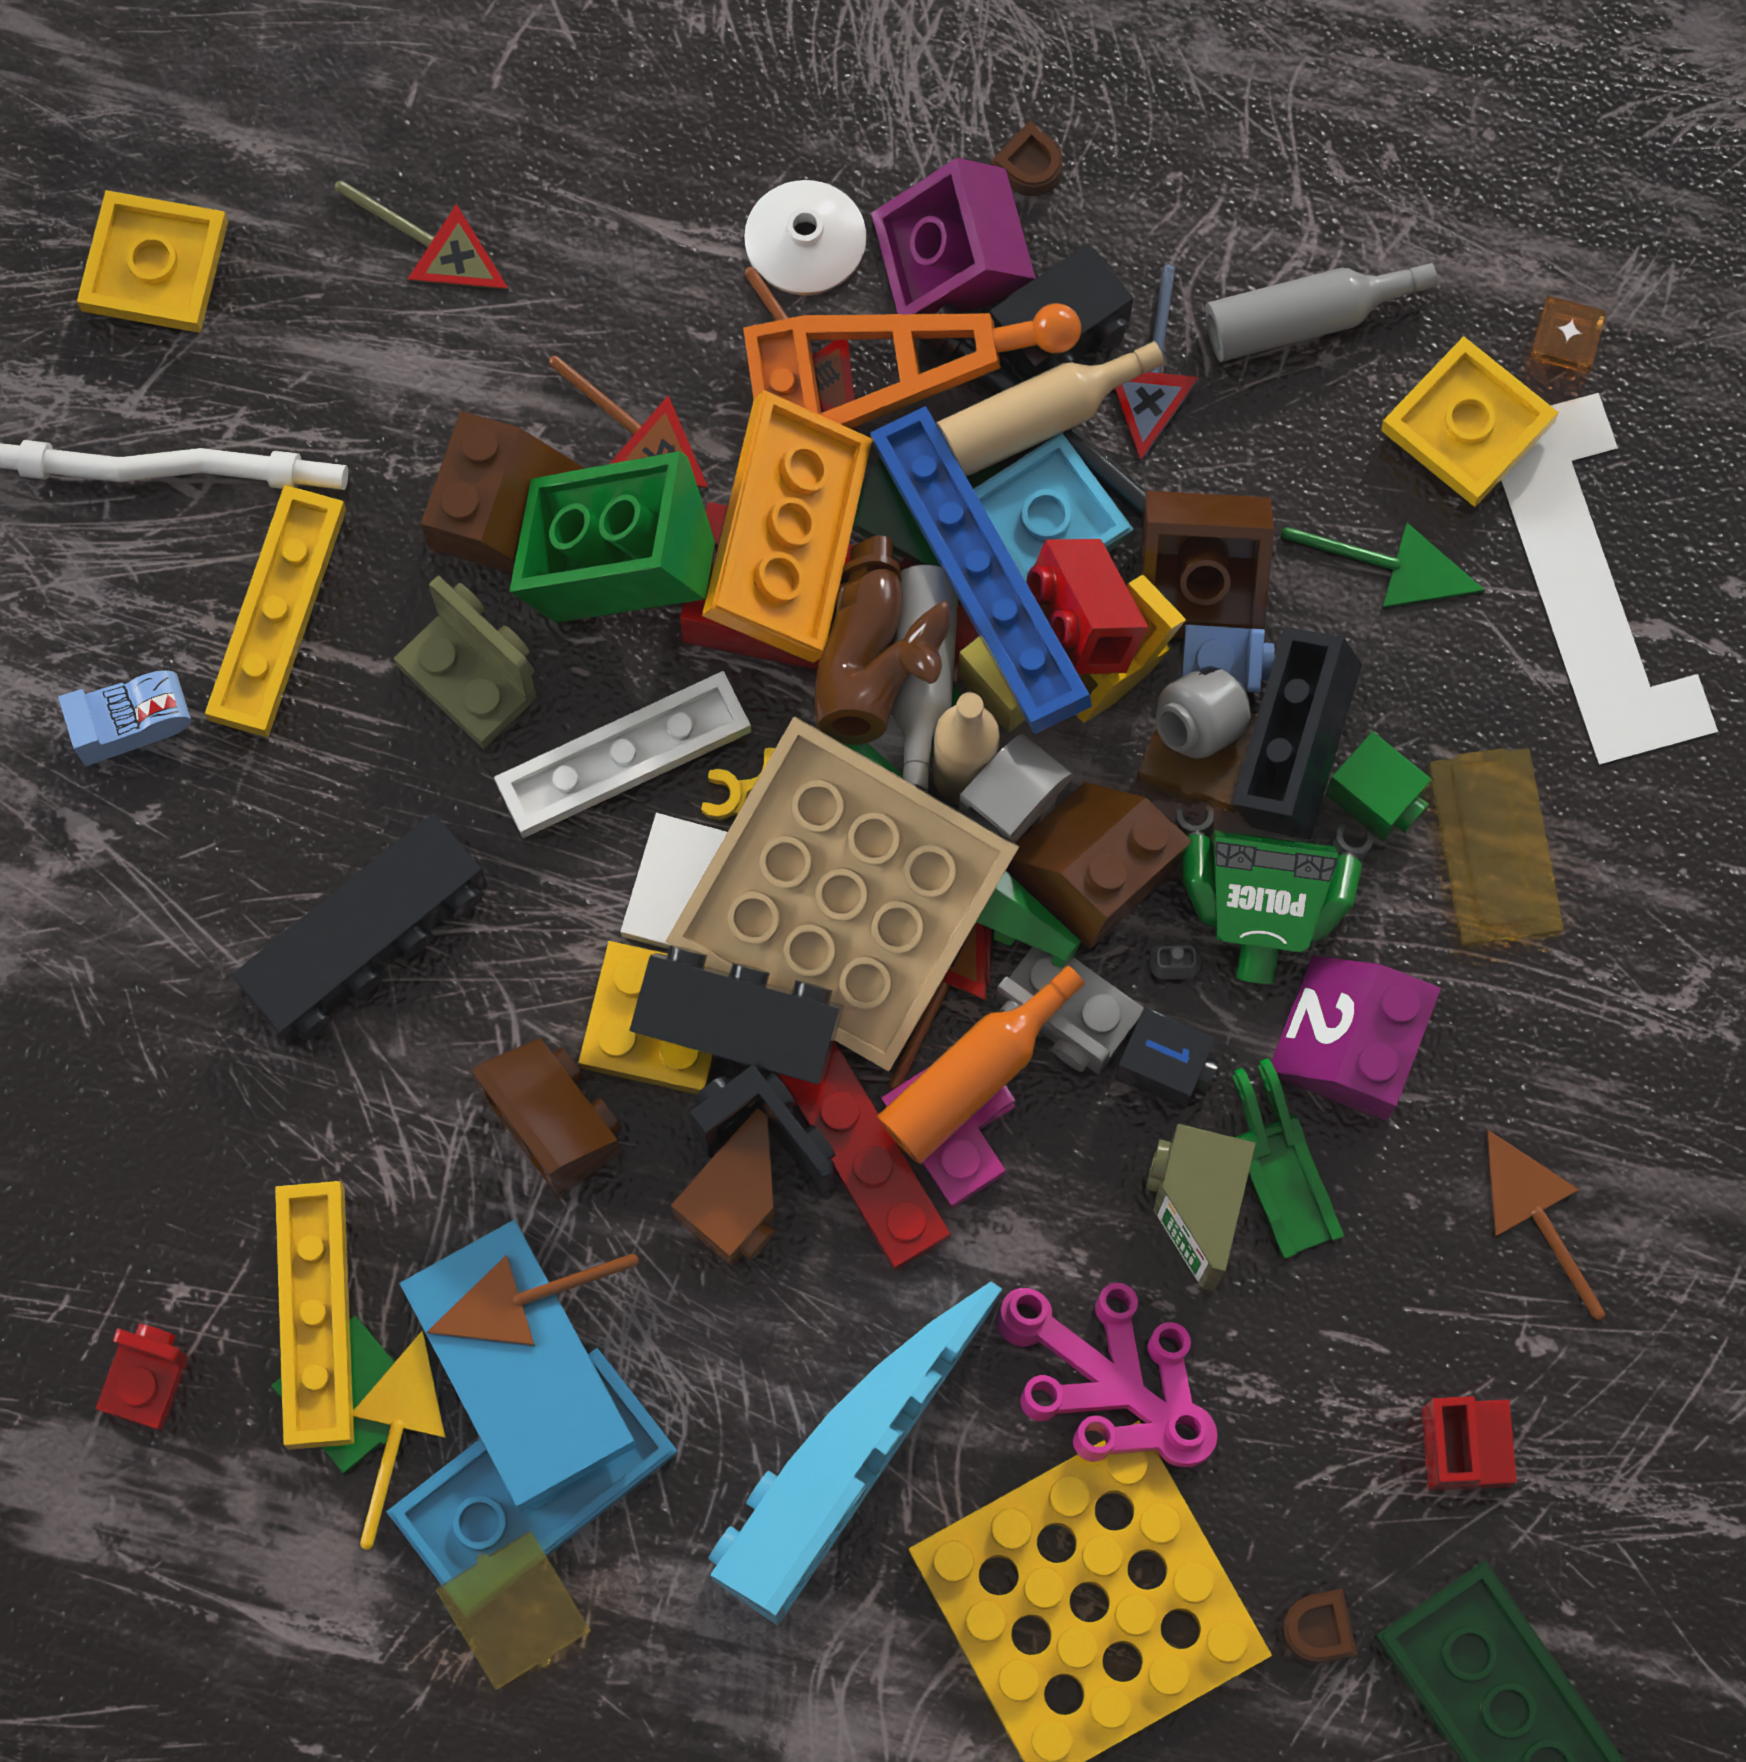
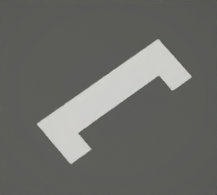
(1582, 600)

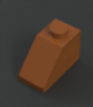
(733, 1195)

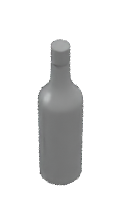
(1305, 308)
(918, 702)

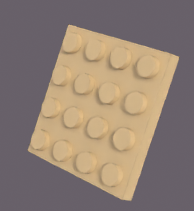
(846, 887)

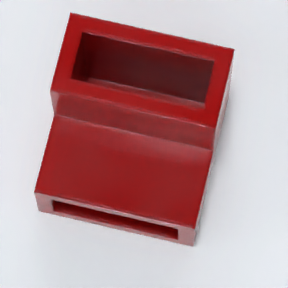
(1468, 1444)

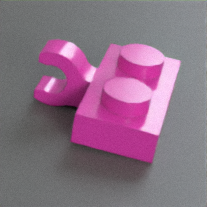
(965, 1160)

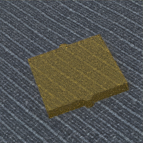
(512, 1610)

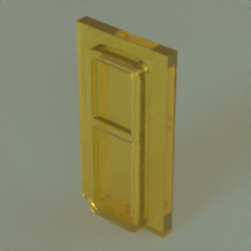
(1495, 846)

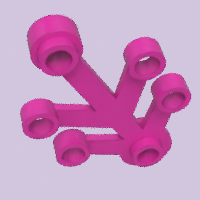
(1115, 1382)

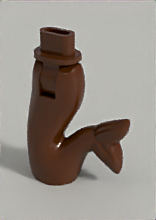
(856, 669)

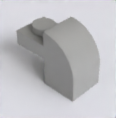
(1015, 789)

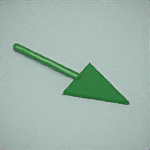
(1418, 570)

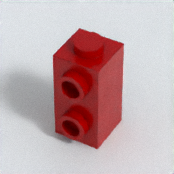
(1087, 605)

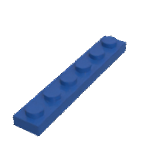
(981, 570)

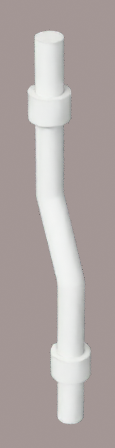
(39, 460)

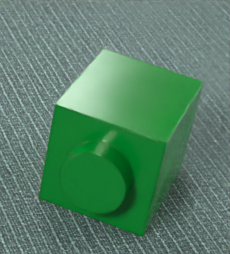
(1380, 788)

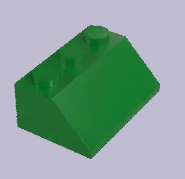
(614, 539)

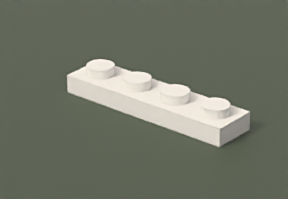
(622, 754)

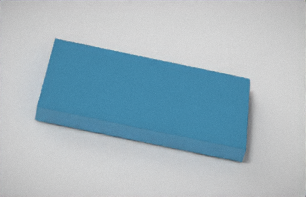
(532, 1405)
(471, 1511)

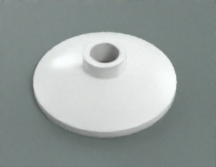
(805, 262)

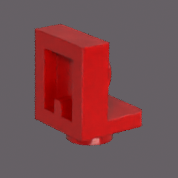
(143, 1377)

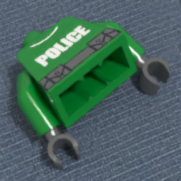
(1268, 890)

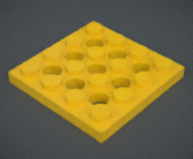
(1017, 1681)

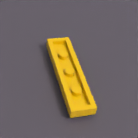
(275, 611)
(314, 1315)

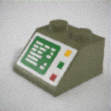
(1200, 1196)

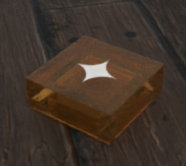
(1567, 334)

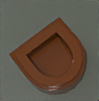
(1031, 161)
(1319, 1628)

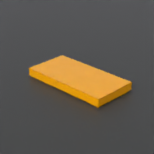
(787, 527)

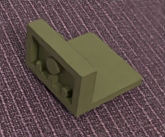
(469, 665)

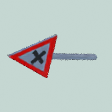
(1154, 396)

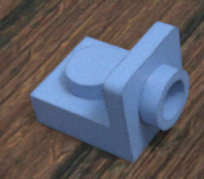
(1232, 649)

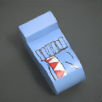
(125, 716)

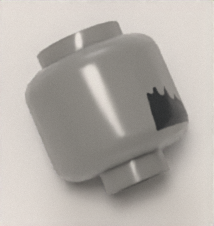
(1202, 712)

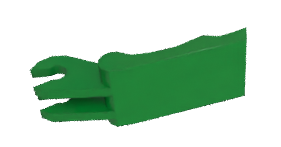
(1283, 1170)

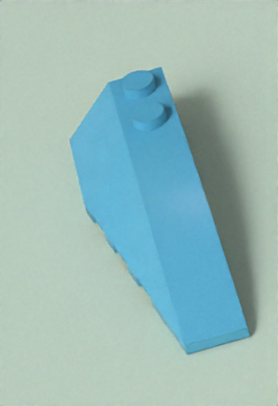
(838, 1464)

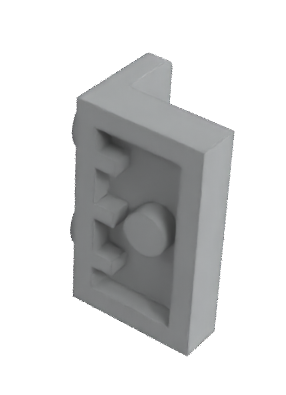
(1088, 1024)

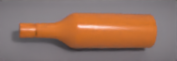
(972, 1071)

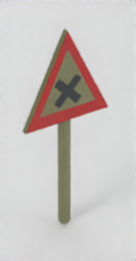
(451, 256)

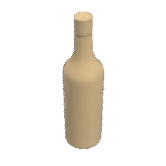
(1038, 408)
(963, 746)

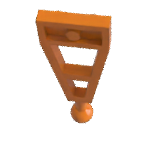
(784, 364)

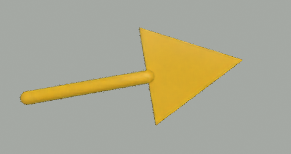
(405, 1401)

